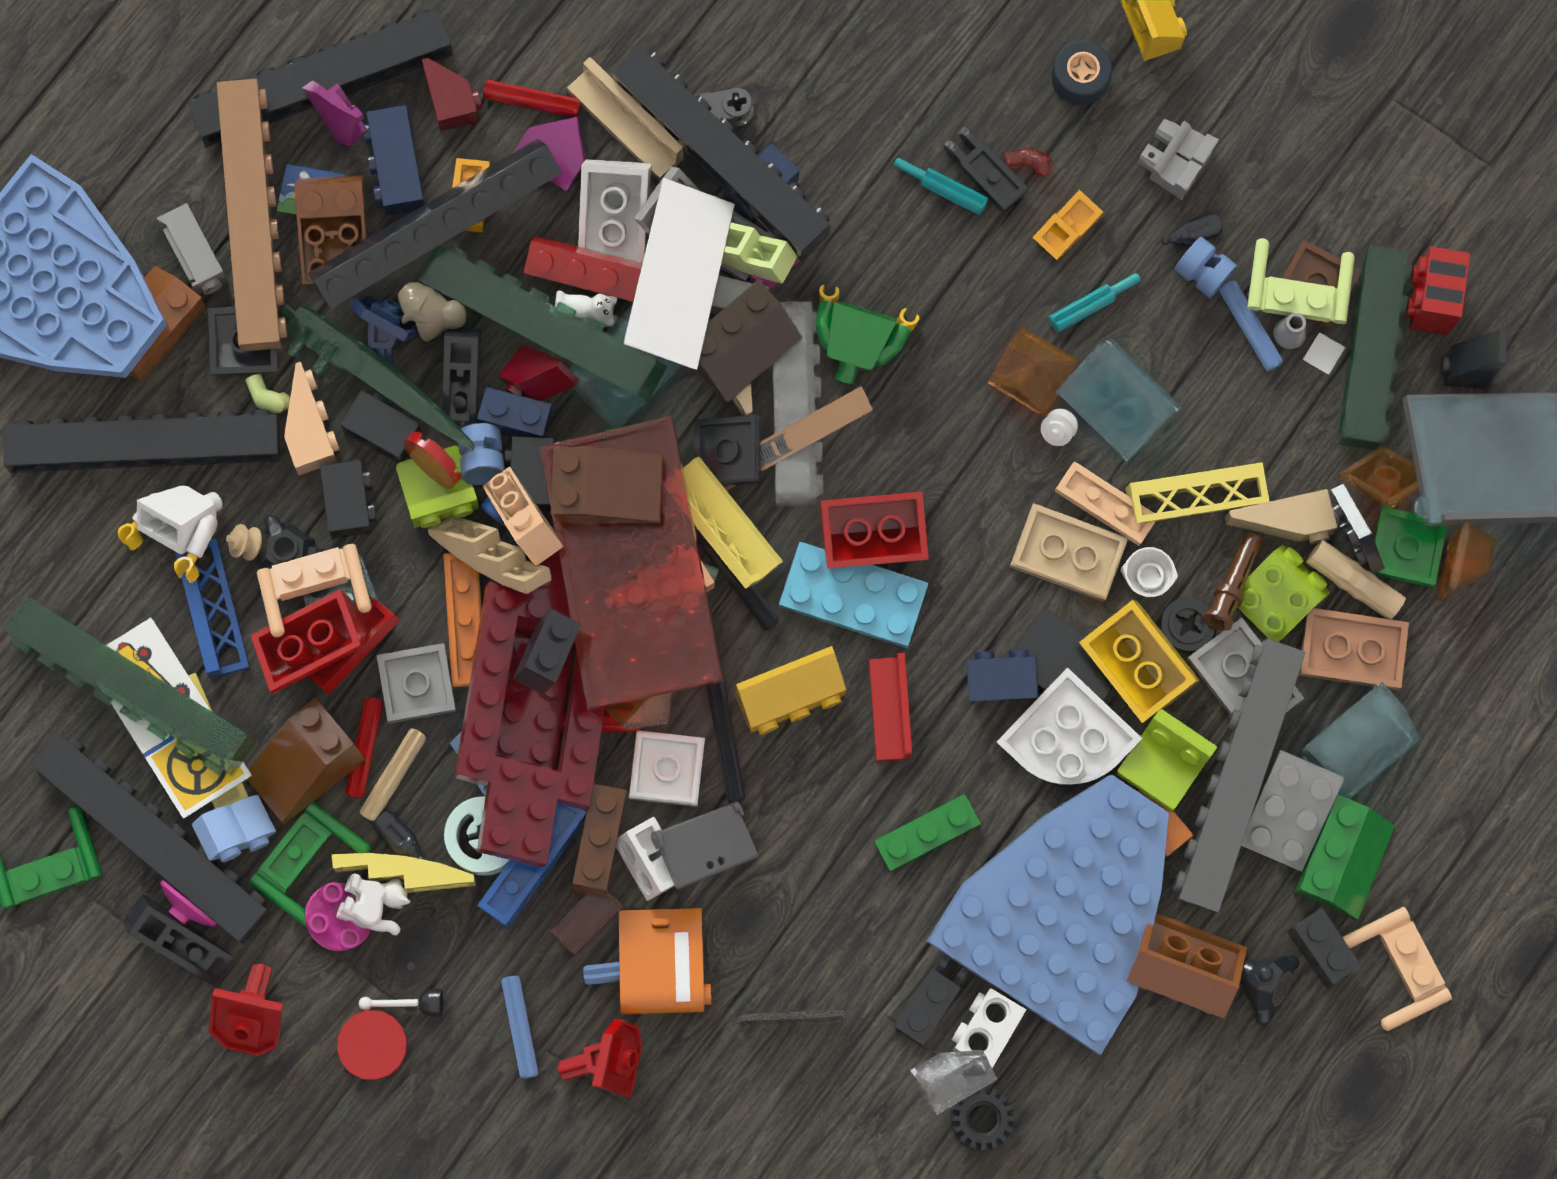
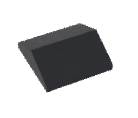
(225, 352)

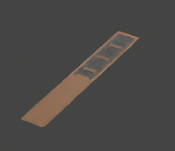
(814, 427)

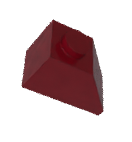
(451, 96)
(536, 375)

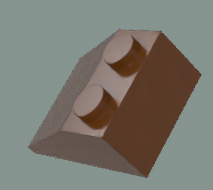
(606, 486)
(303, 761)

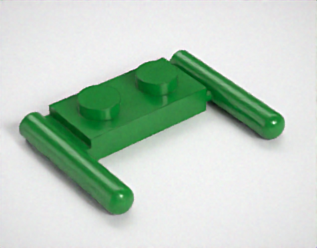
(296, 853)
(52, 872)

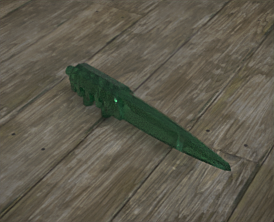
(349, 354)

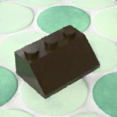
(745, 341)

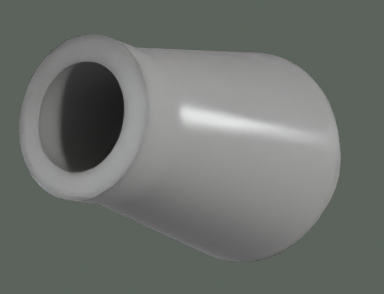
(1286, 335)

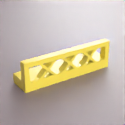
(1194, 482)
(728, 526)

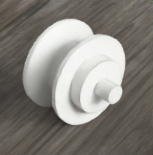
(1059, 427)

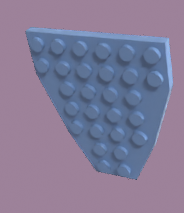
(68, 281)
(1065, 910)

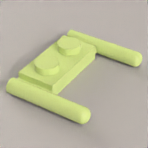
(1292, 296)

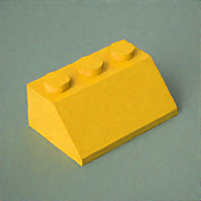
(1155, 26)
(1139, 661)
(791, 691)

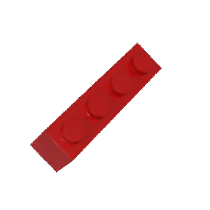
(583, 268)

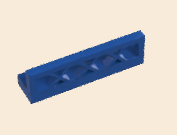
(202, 620)
(520, 880)

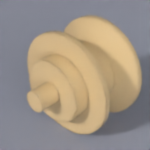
(244, 542)

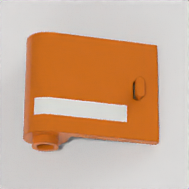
(662, 961)

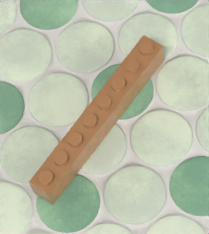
(250, 215)

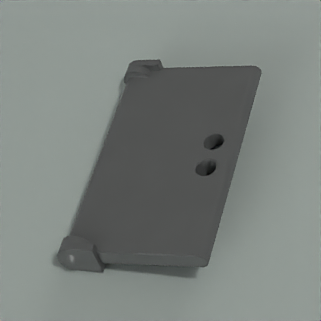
(696, 845)

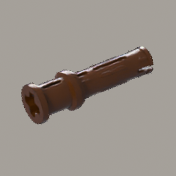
(1229, 594)

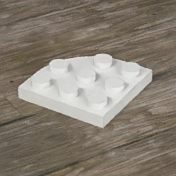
(1069, 734)

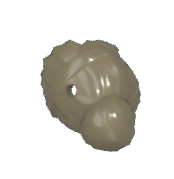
(430, 310)

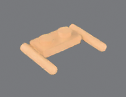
(308, 576)
(1411, 962)

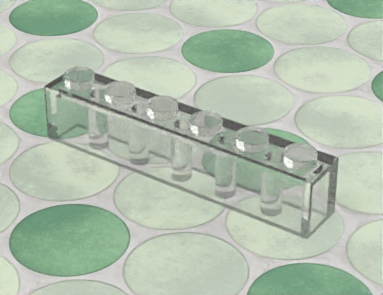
(793, 400)

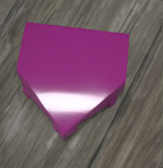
(336, 112)
(564, 144)

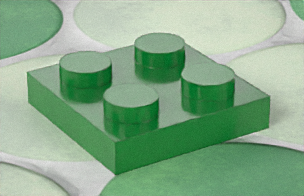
(1408, 547)

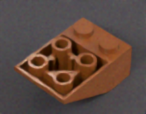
(328, 218)

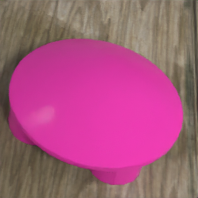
(322, 921)

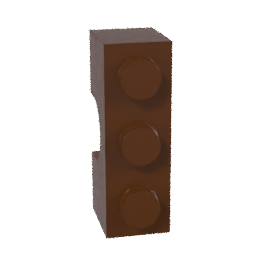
(599, 841)

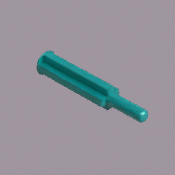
(946, 187)
(1089, 304)

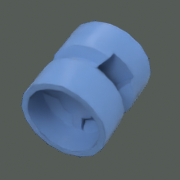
(1205, 267)
(486, 460)

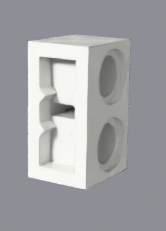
(644, 860)
(995, 1033)

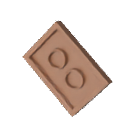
(1354, 648)

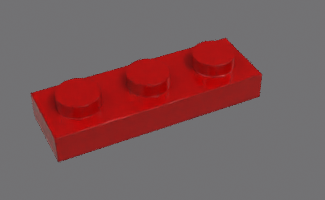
(378, 623)

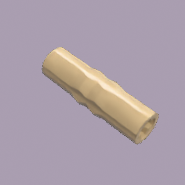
(1355, 580)

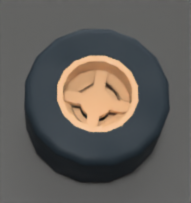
(1084, 60)

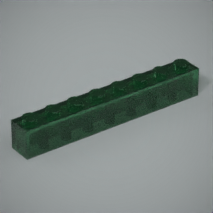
(541, 322)
(130, 687)

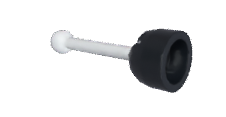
(429, 1002)

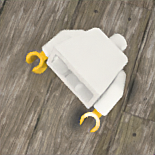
(177, 520)

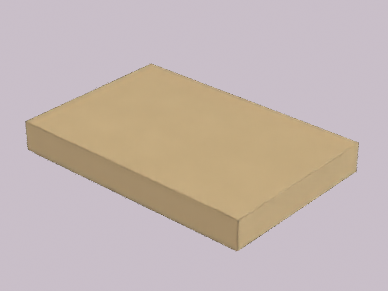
(1068, 552)

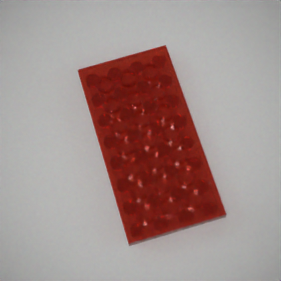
(638, 585)

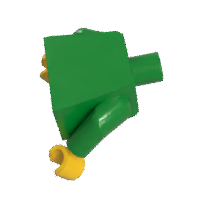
(858, 335)

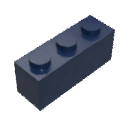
(393, 160)

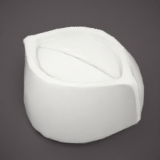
(1149, 572)

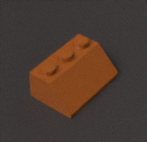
(180, 309)
(1188, 965)

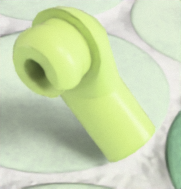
(267, 399)

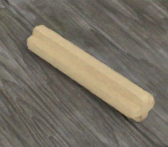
(393, 775)

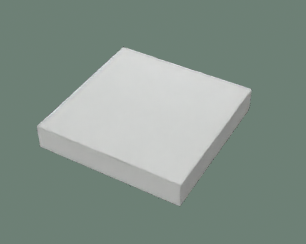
(666, 768)

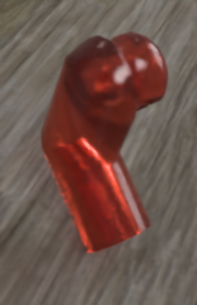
(1030, 156)

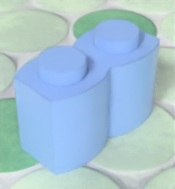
(234, 828)

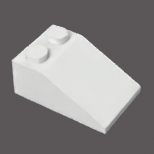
(608, 204)

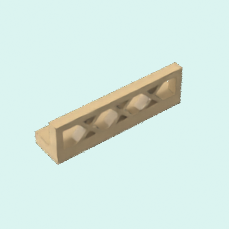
(625, 119)

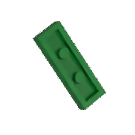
(927, 833)

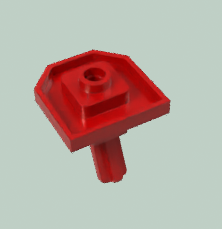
(247, 1019)
(611, 1061)

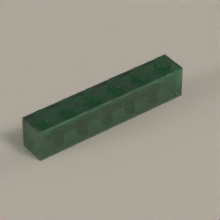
(1373, 348)

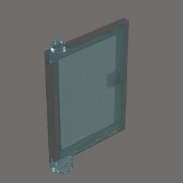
(1484, 457)

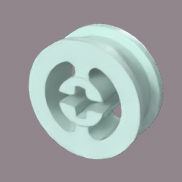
(487, 864)

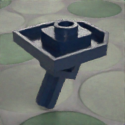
(384, 325)

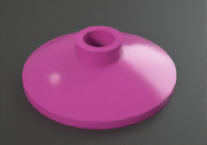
(183, 908)

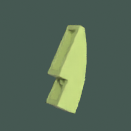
(757, 254)

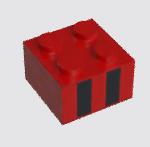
(1438, 290)

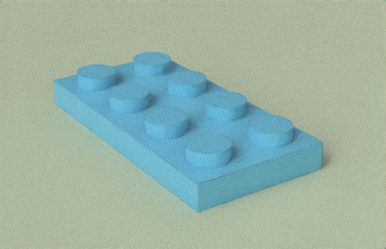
(854, 597)

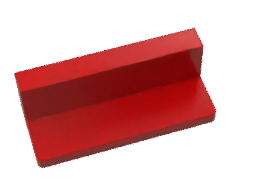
(890, 709)

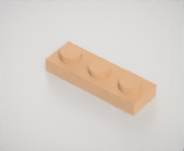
(1103, 502)

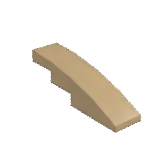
(483, 551)

